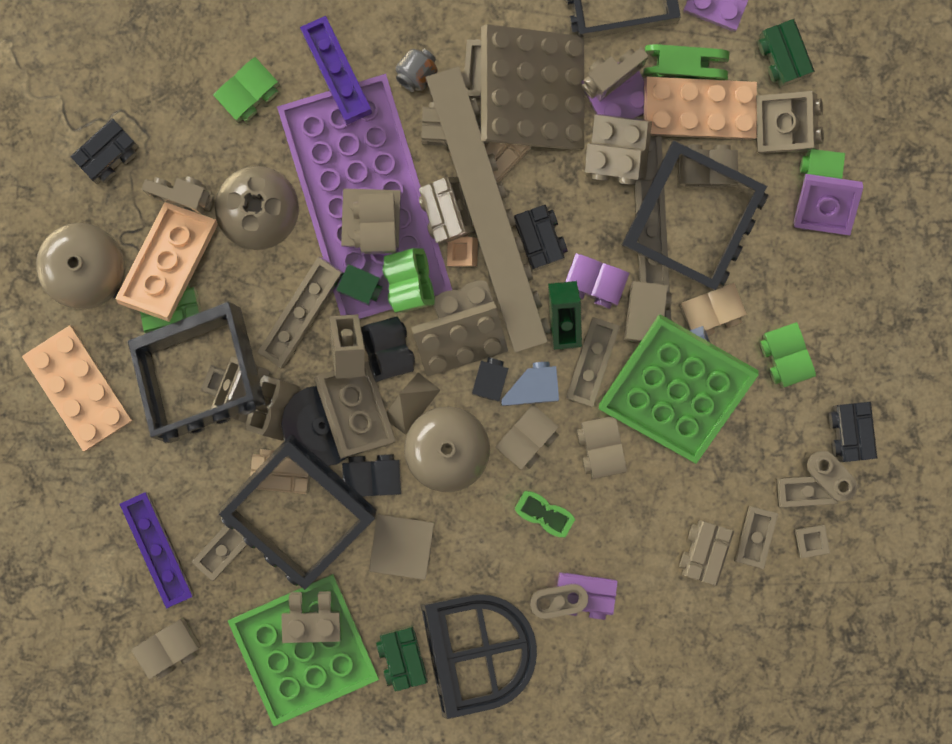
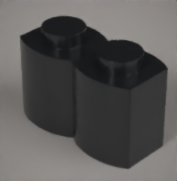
(387, 349)
(373, 477)

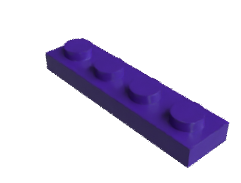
(336, 70)
(156, 550)

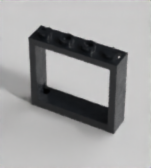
(577, 21)
(733, 248)
(180, 331)
(328, 480)

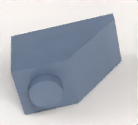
(534, 386)

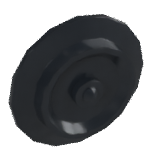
(308, 422)

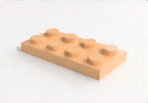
(701, 108)
(166, 261)
(77, 388)

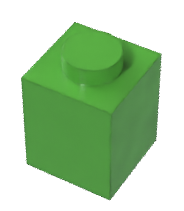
(823, 163)

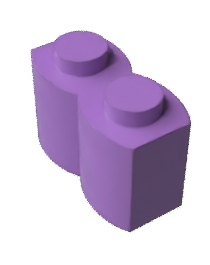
(597, 280)

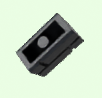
(105, 152)
(539, 237)
(853, 432)

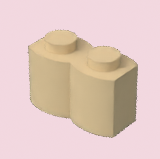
(714, 309)

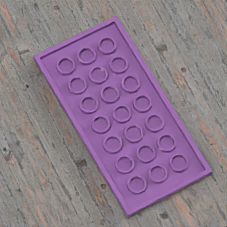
(358, 156)

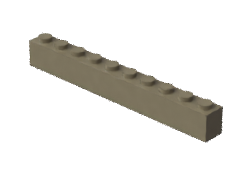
(487, 210)

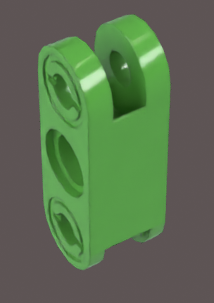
(686, 62)

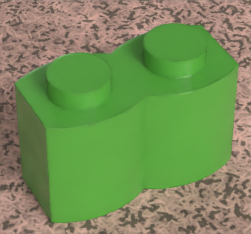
(246, 90)
(408, 280)
(788, 355)
(551, 517)

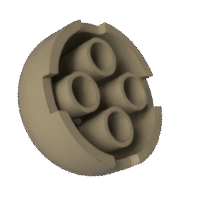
(98, 269)
(465, 461)

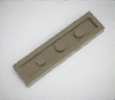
(300, 312)

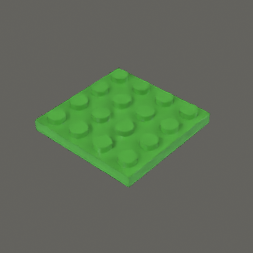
(678, 389)
(305, 674)

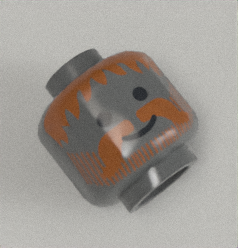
(415, 68)

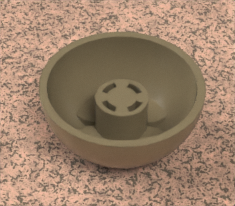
(265, 220)

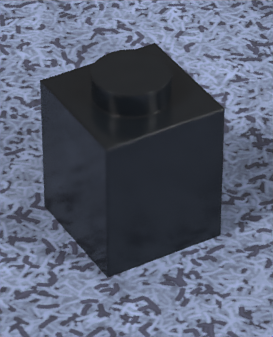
(490, 379)

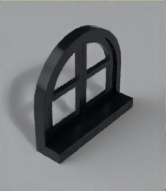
(444, 659)

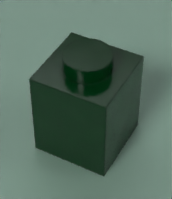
(360, 285)

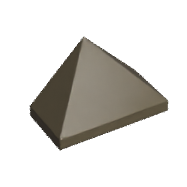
(411, 403)

